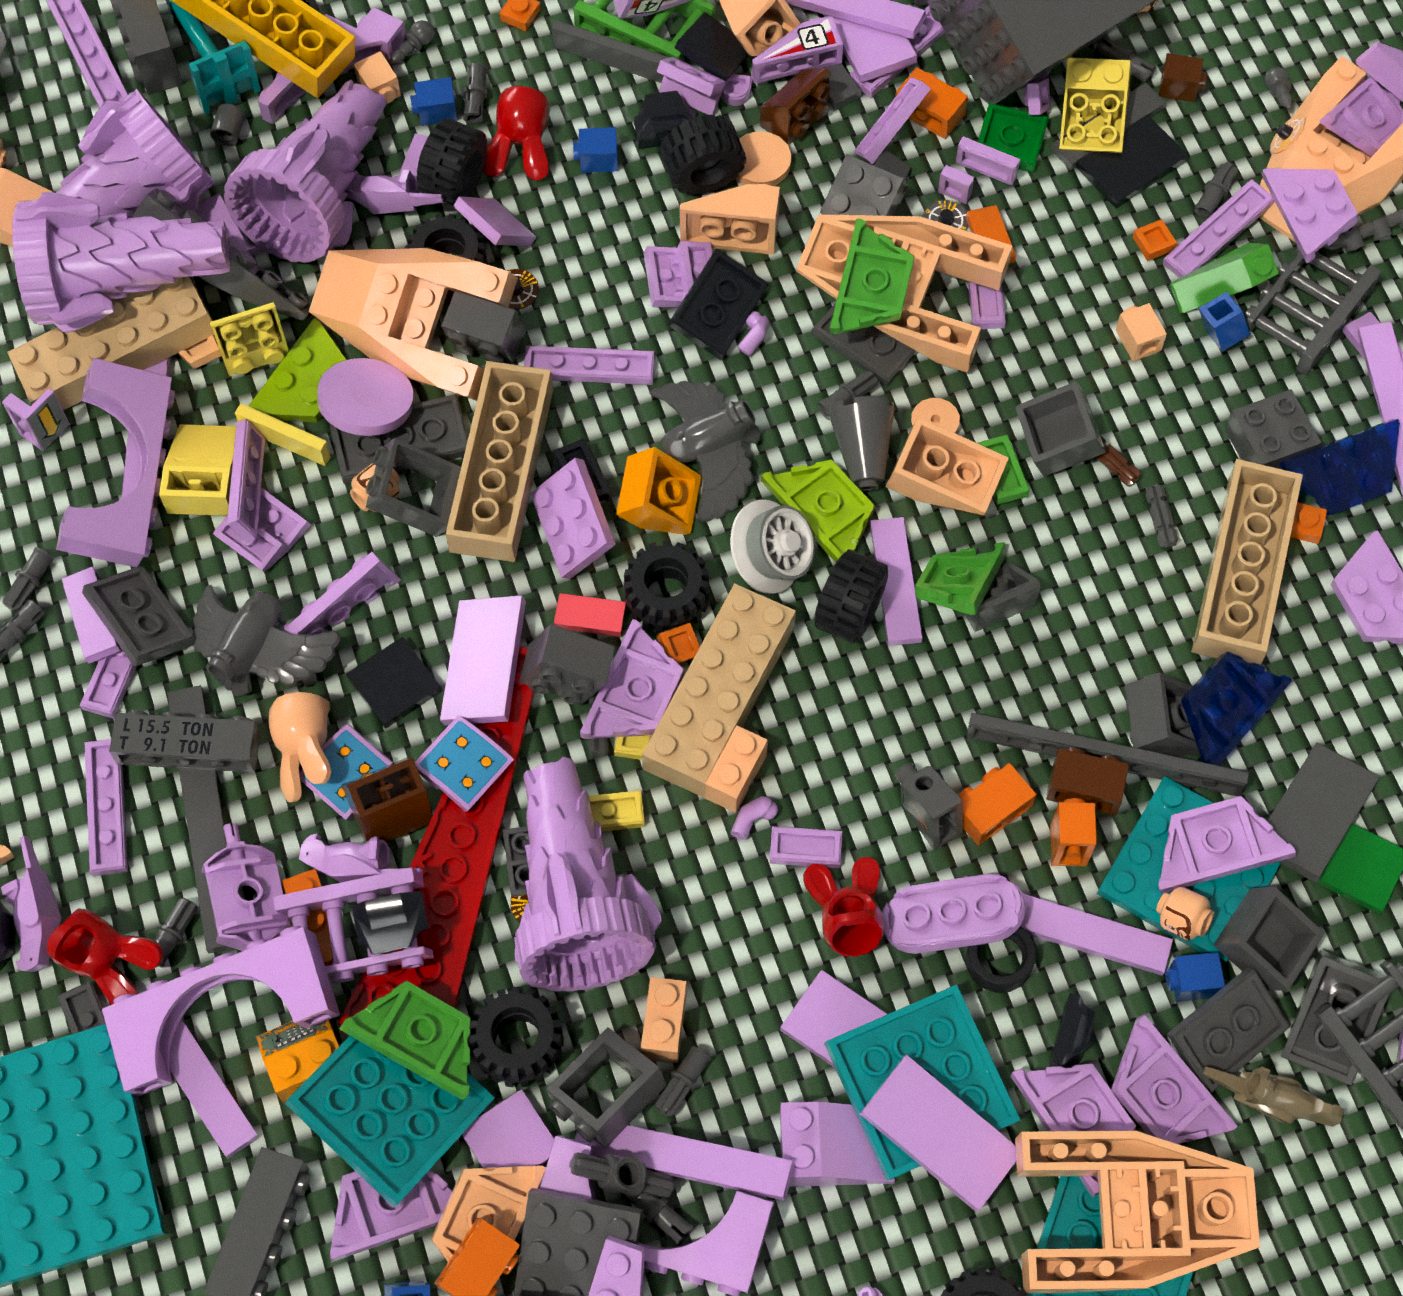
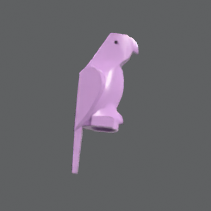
(389, 194)
(347, 859)
(34, 911)

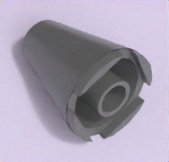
(864, 438)

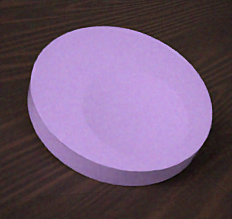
(365, 396)

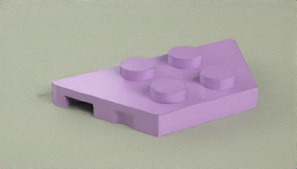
(1366, 116)
(1311, 205)
(1373, 592)
(636, 689)
(1218, 843)
(1164, 1091)
(1073, 1102)
(370, 1221)

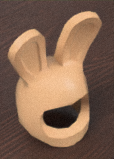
(299, 732)

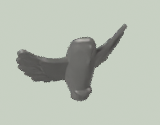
(713, 437)
(252, 643)

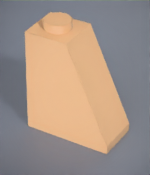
(759, 22)

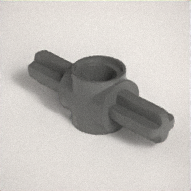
(607, 1169)

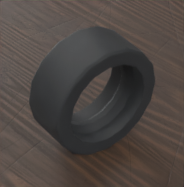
(1003, 983)

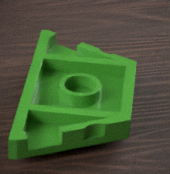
(872, 282)
(960, 578)
(417, 1034)

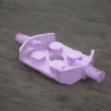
(236, 866)

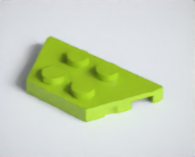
(294, 384)
(827, 500)

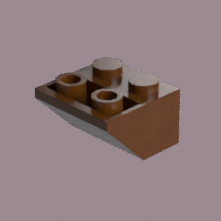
(797, 105)
(1088, 778)
(389, 801)

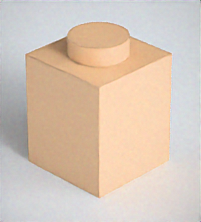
(378, 76)
(1140, 331)

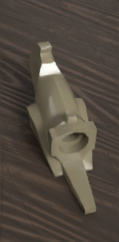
(1276, 1096)

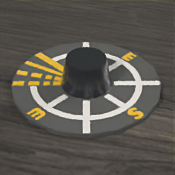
(947, 213)

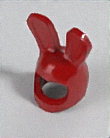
(520, 120)
(849, 915)
(91, 945)

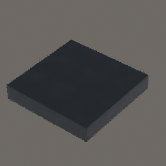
(712, 47)
(394, 682)

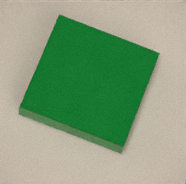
(1014, 133)
(1364, 869)

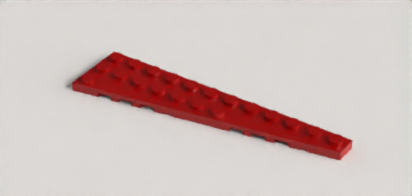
(456, 870)

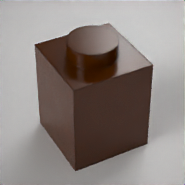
(1182, 77)

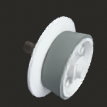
(771, 545)

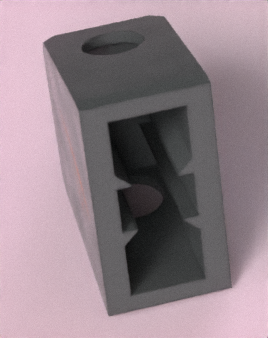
(930, 804)

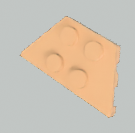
(488, 1194)

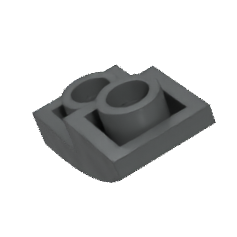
(517, 865)

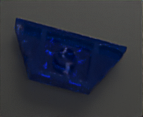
(1349, 468)
(1229, 703)

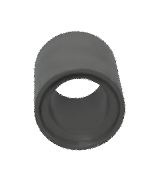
(227, 124)

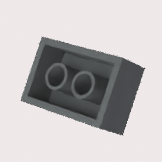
(147, 45)

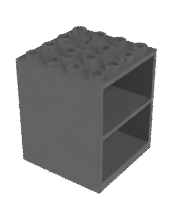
(1021, 40)

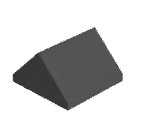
(1008, 595)

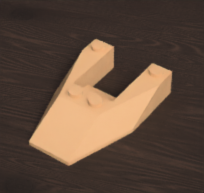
(1364, 177)
(934, 249)
(392, 303)
(1159, 1210)

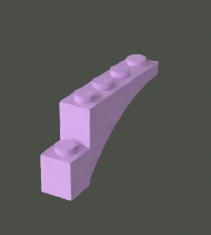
(373, 34)

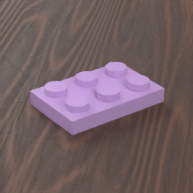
(572, 518)

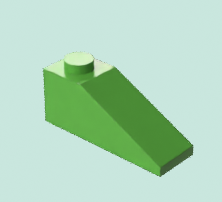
(1230, 273)

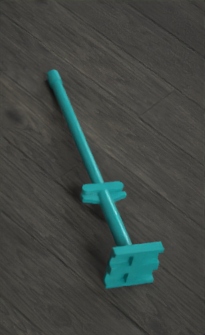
(218, 73)

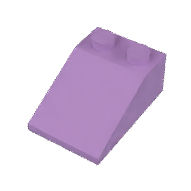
(827, 1145)

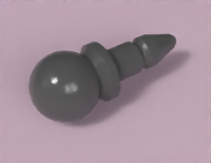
(420, 34)
(1279, 85)

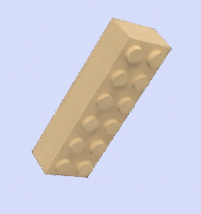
(137, 335)
(500, 461)
(1247, 562)
(718, 688)

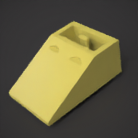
(1089, 91)
(250, 339)
(198, 470)

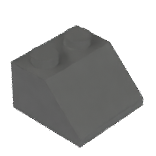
(1158, 716)

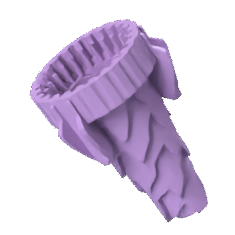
(129, 155)
(295, 194)
(80, 260)
(579, 918)

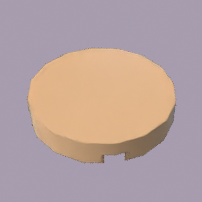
(766, 160)

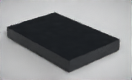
(1145, 159)
(718, 304)

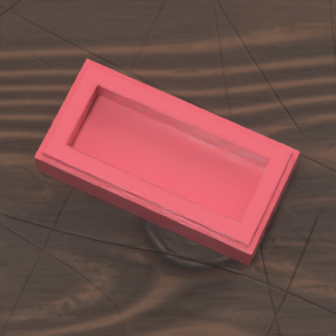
(590, 615)

